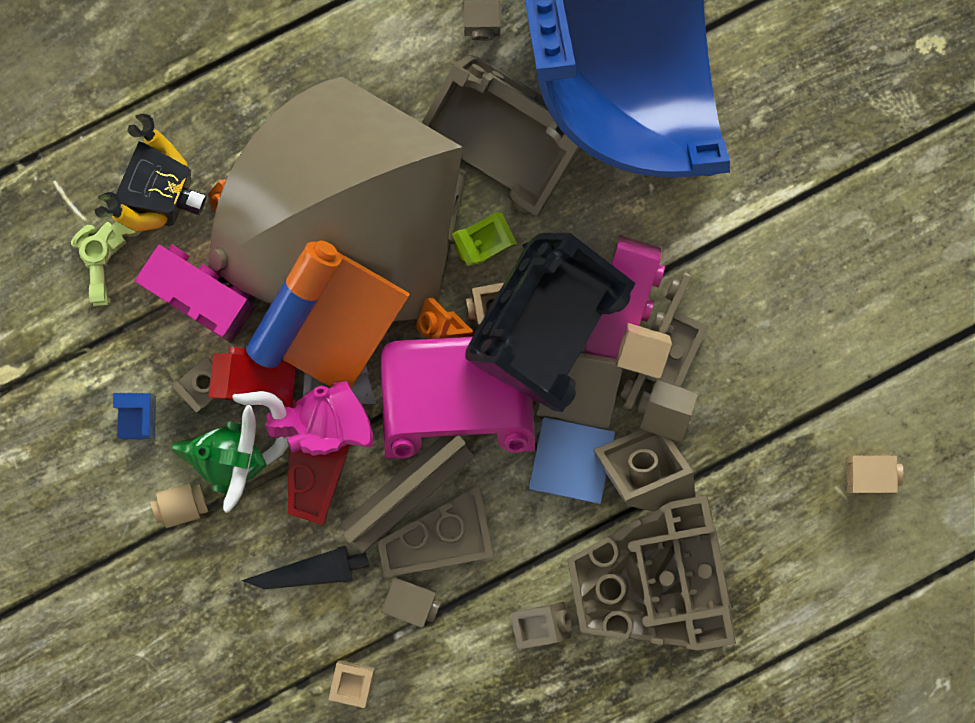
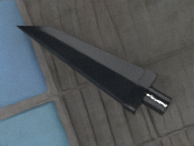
(320, 569)

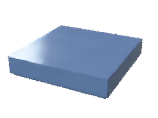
(567, 460)

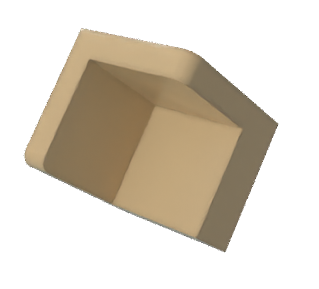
(643, 350)
(351, 683)

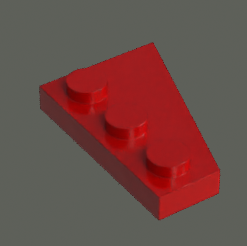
(313, 482)

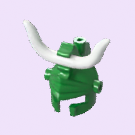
(225, 457)

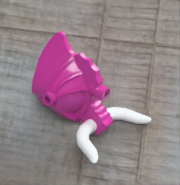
(318, 423)

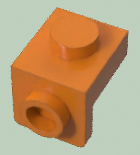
(437, 323)

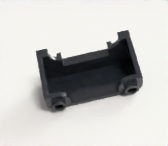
(547, 317)

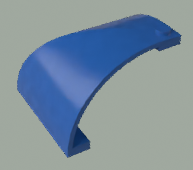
(630, 82)

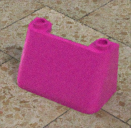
(438, 392)

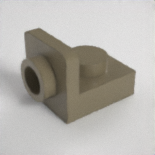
(541, 625)

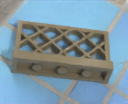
(406, 491)

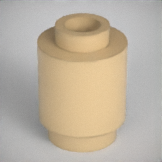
(179, 505)

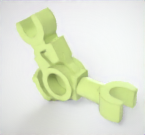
(97, 251)

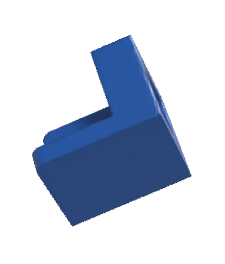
(135, 415)

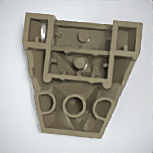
(657, 580)

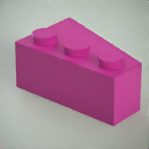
(641, 265)
(196, 292)

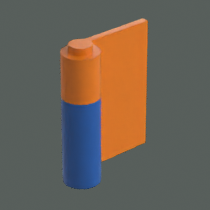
(326, 316)

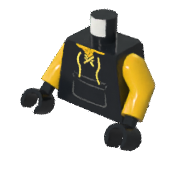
(153, 184)

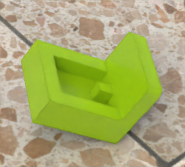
(483, 240)

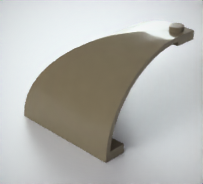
(344, 174)

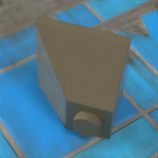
(647, 470)

